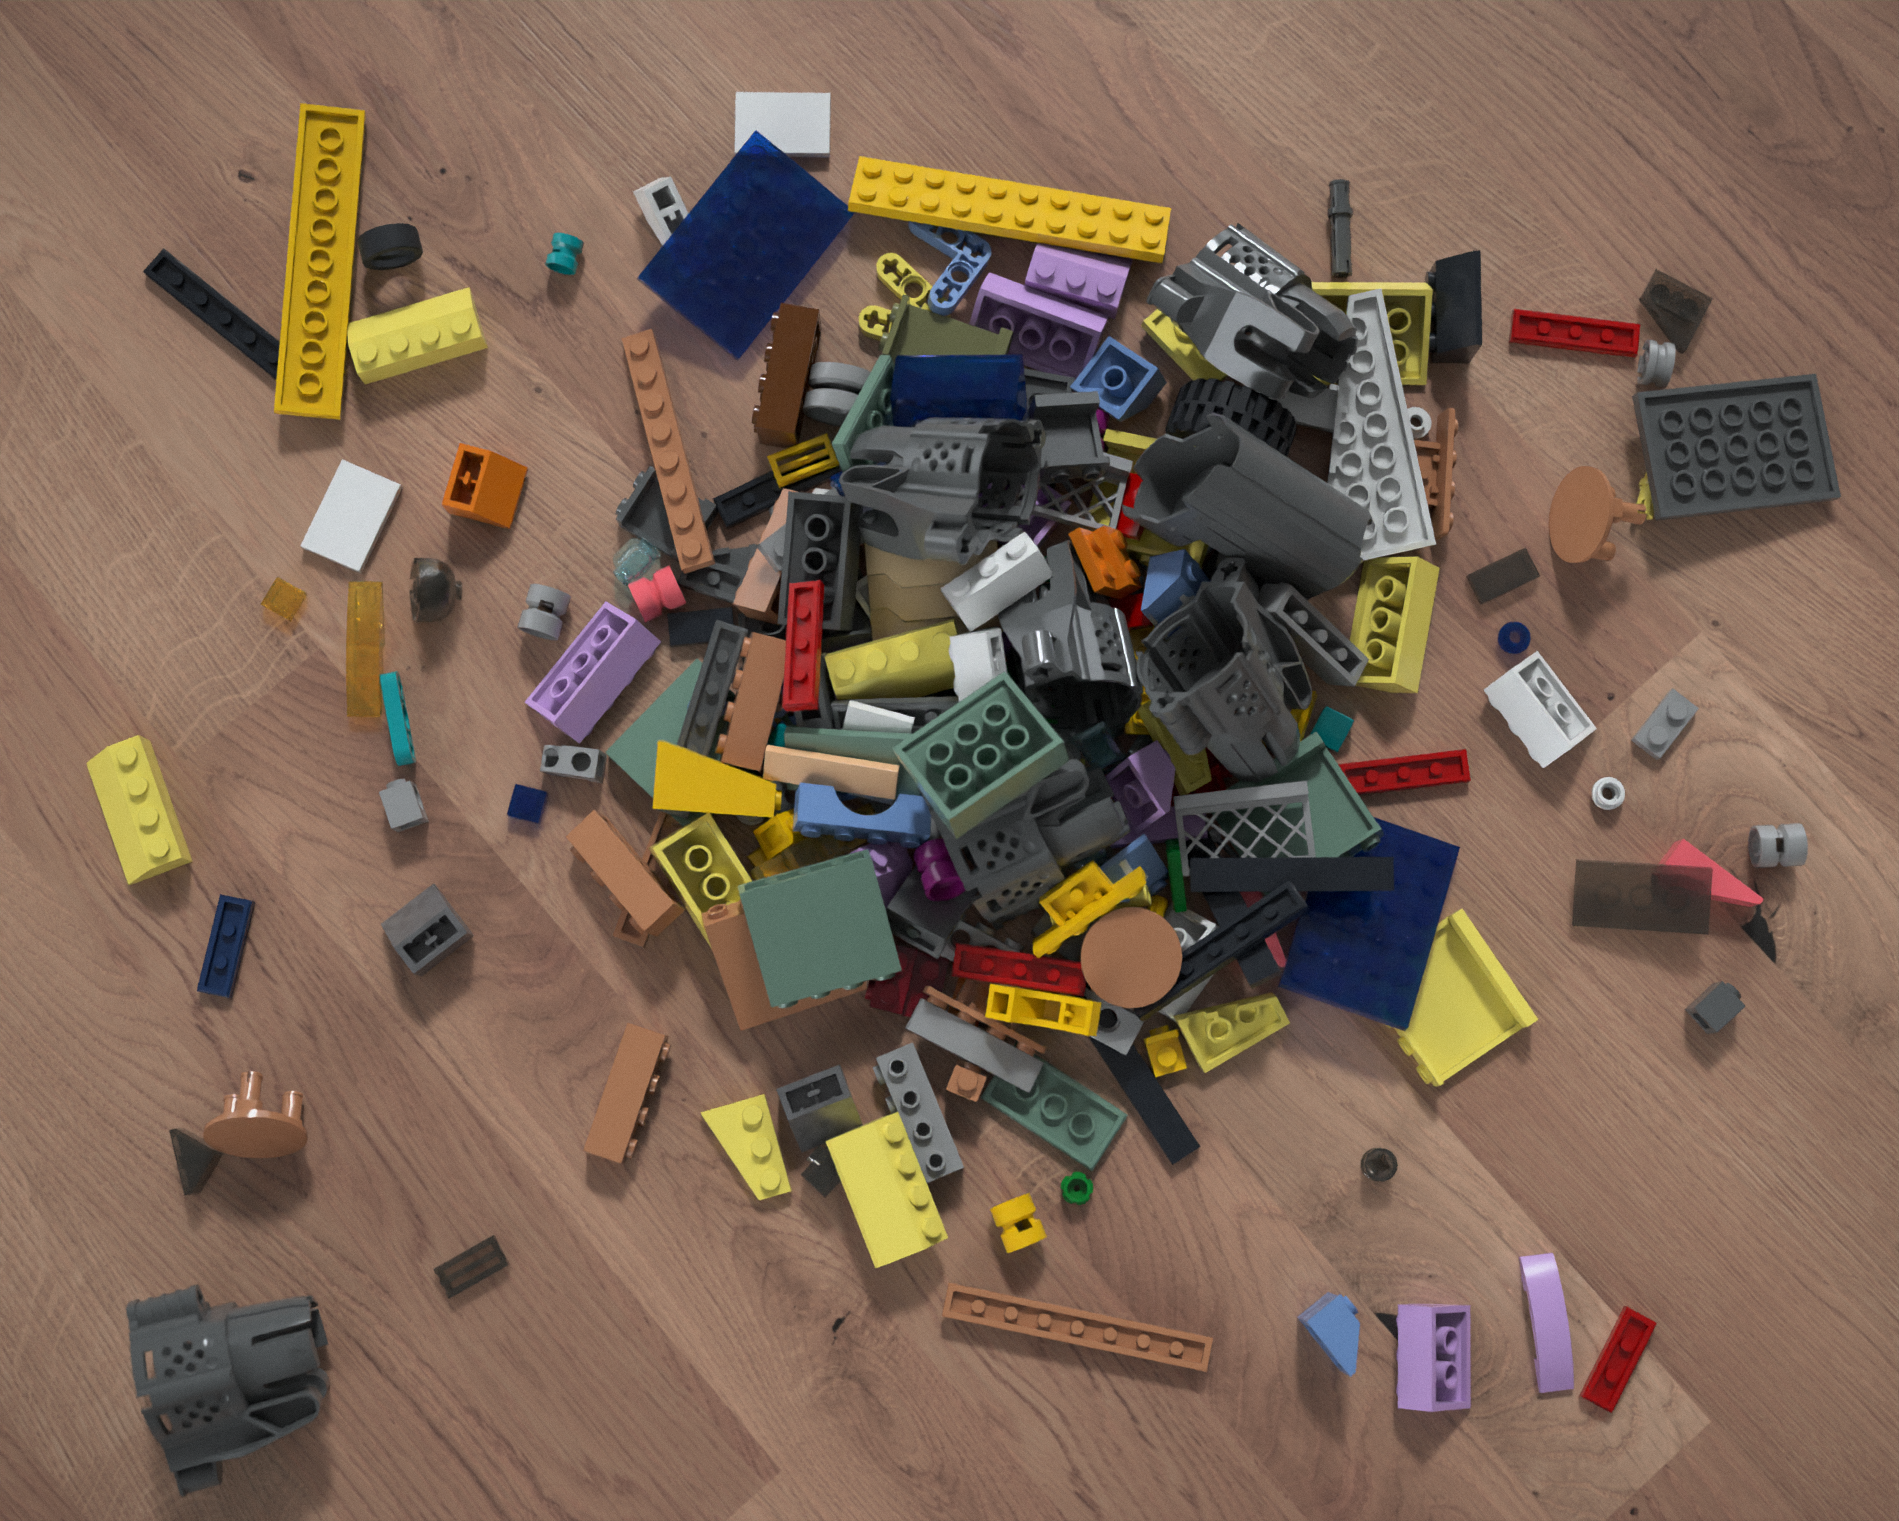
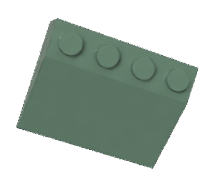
(981, 754)

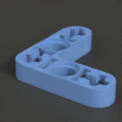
(961, 261)

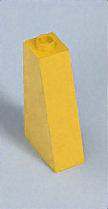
(706, 785)

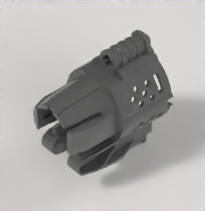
(1264, 294)
(931, 485)
(1075, 648)
(1239, 665)
(1036, 838)
(224, 1376)

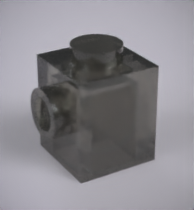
(821, 1171)

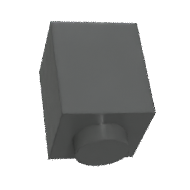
(1716, 1007)

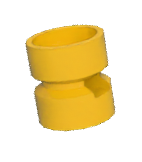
(1014, 1211)

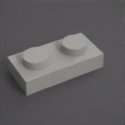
(1664, 724)

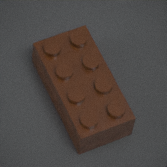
(788, 368)

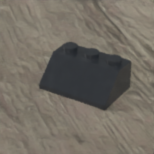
(1455, 308)

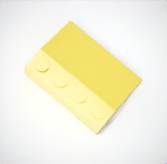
(1408, 316)

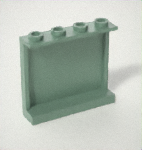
(637, 747)
(1337, 813)
(819, 929)

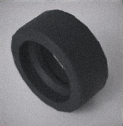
(390, 246)

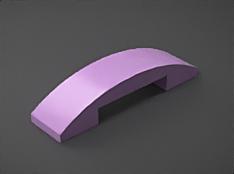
(1548, 1322)

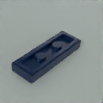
(225, 946)

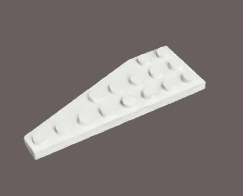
(1373, 438)

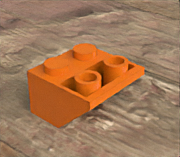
(484, 486)

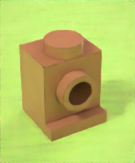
(967, 1081)

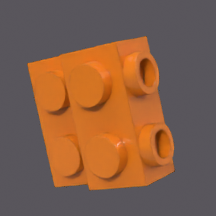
(1106, 561)

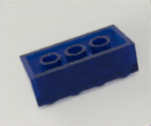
(958, 387)

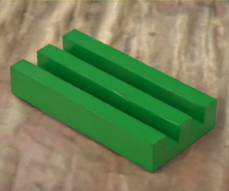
(1176, 875)

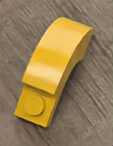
(1043, 1009)

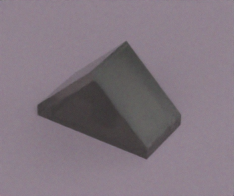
(194, 1159)

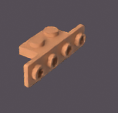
(1436, 467)
(972, 1007)

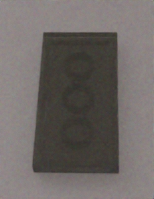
(1642, 896)

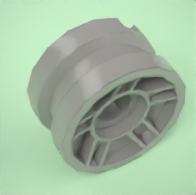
(1656, 363)

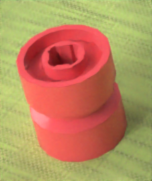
(657, 593)

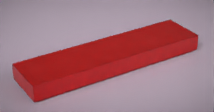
(1574, 333)
(803, 646)
(1408, 772)
(1019, 969)

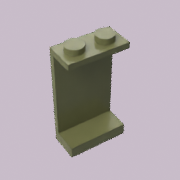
(929, 333)

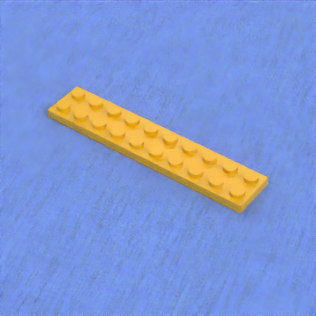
(1009, 209)
(319, 262)

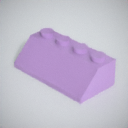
(1045, 328)
(593, 672)

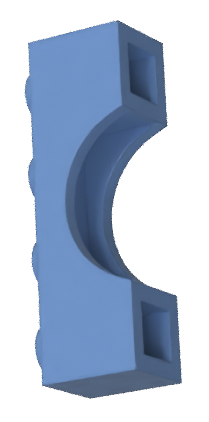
(821, 812)

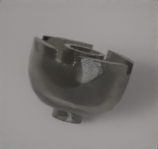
(433, 590)

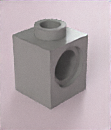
(403, 805)

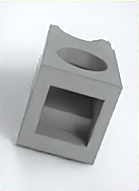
(574, 762)

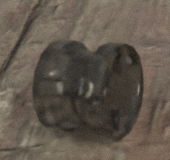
(1372, 1163)

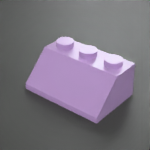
(1079, 276)
(1433, 1357)

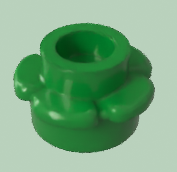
(1082, 1195)

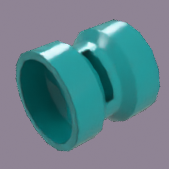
(564, 253)

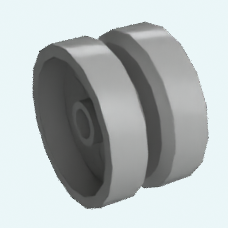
(834, 391)

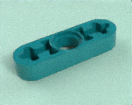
(397, 718)

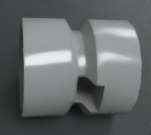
(540, 622)
(1782, 845)

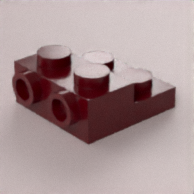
(905, 989)

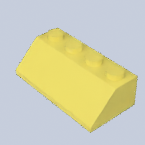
(415, 336)
(1394, 621)
(895, 666)
(138, 809)
(700, 867)
(886, 1189)

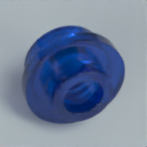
(1504, 638)

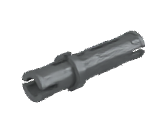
(1340, 215)

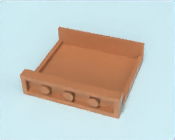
(741, 972)

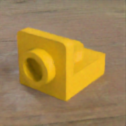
(778, 834)
(1164, 1051)

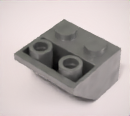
(426, 930)
(819, 1107)

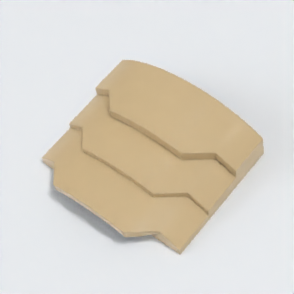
(908, 591)

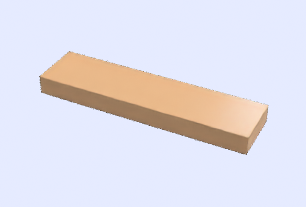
(841, 772)

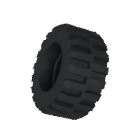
(1240, 404)

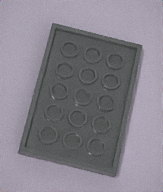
(1736, 446)

